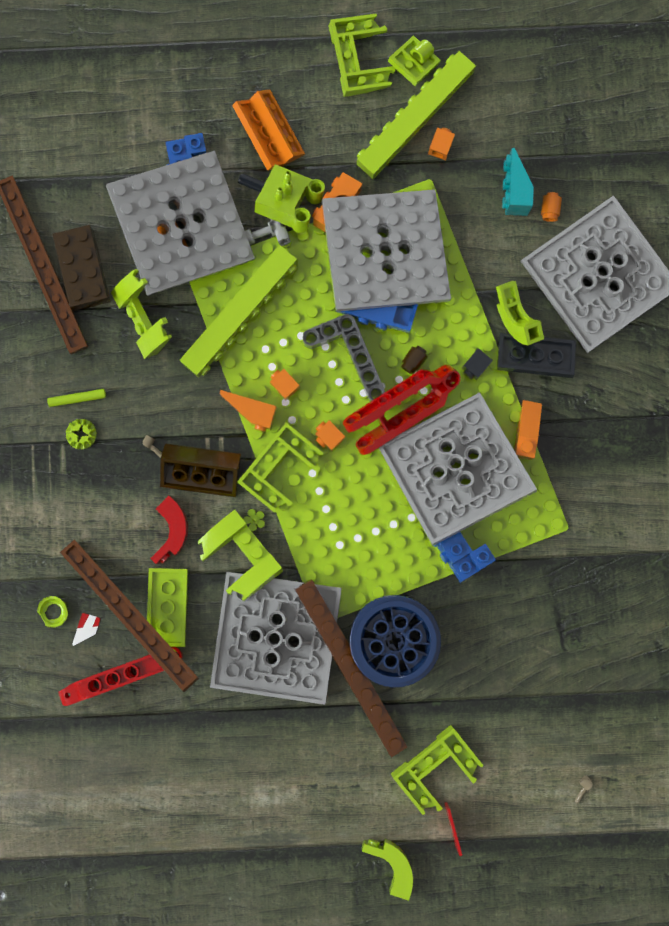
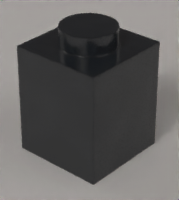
(476, 364)

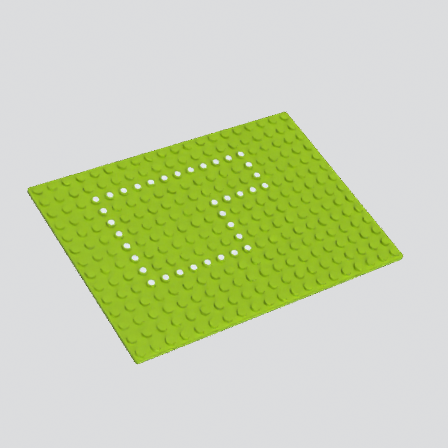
(351, 517)

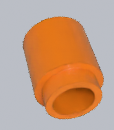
(551, 207)

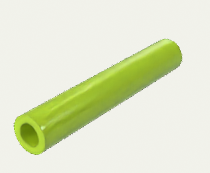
(76, 398)

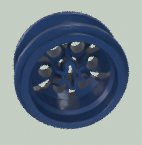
(361, 647)

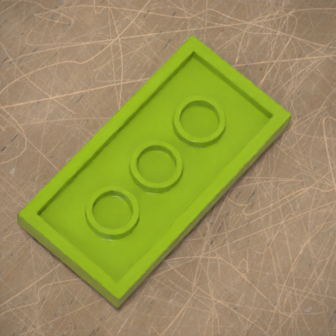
(168, 604)

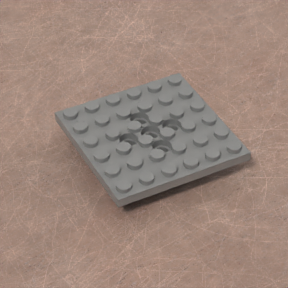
(196, 189)
(410, 224)
(596, 310)
(443, 502)
(242, 663)

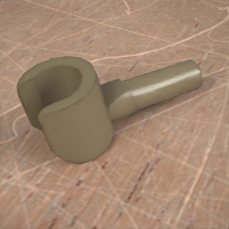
(148, 442)
(587, 784)

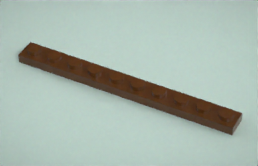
(42, 265)
(129, 616)
(355, 678)

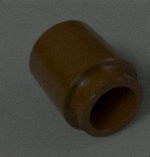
(414, 359)

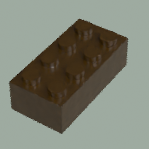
(81, 268)

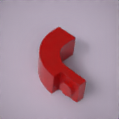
(177, 529)

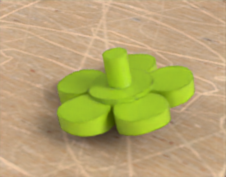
(254, 519)

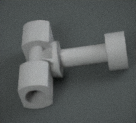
(274, 228)

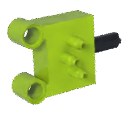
(283, 194)

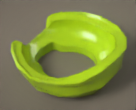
(45, 603)

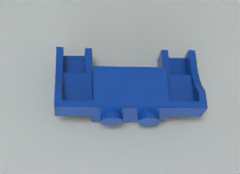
(185, 148)
(386, 317)
(462, 559)

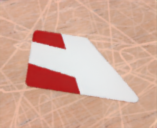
(86, 628)

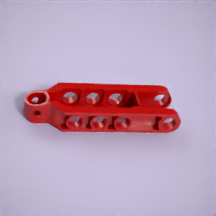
(441, 384)
(86, 687)

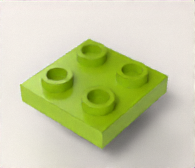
(415, 60)

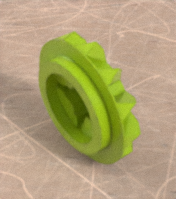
(85, 441)

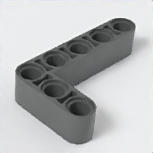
(354, 351)

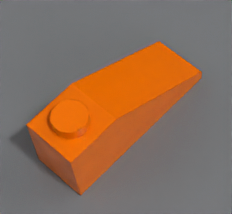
(254, 411)
(528, 430)

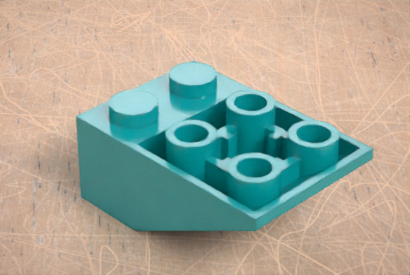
(518, 187)

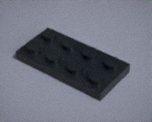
(543, 357)

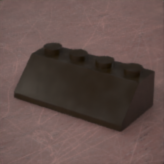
(199, 470)

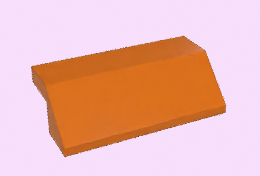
(268, 129)

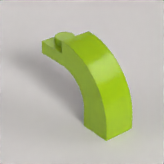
(514, 316)
(403, 878)

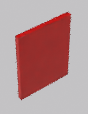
(453, 829)

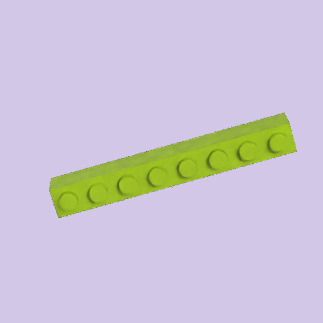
(415, 115)
(239, 311)

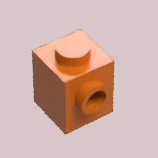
(441, 143)
(284, 384)
(328, 435)

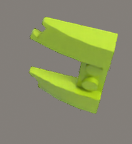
(343, 33)
(126, 295)
(254, 477)
(264, 564)
(410, 774)

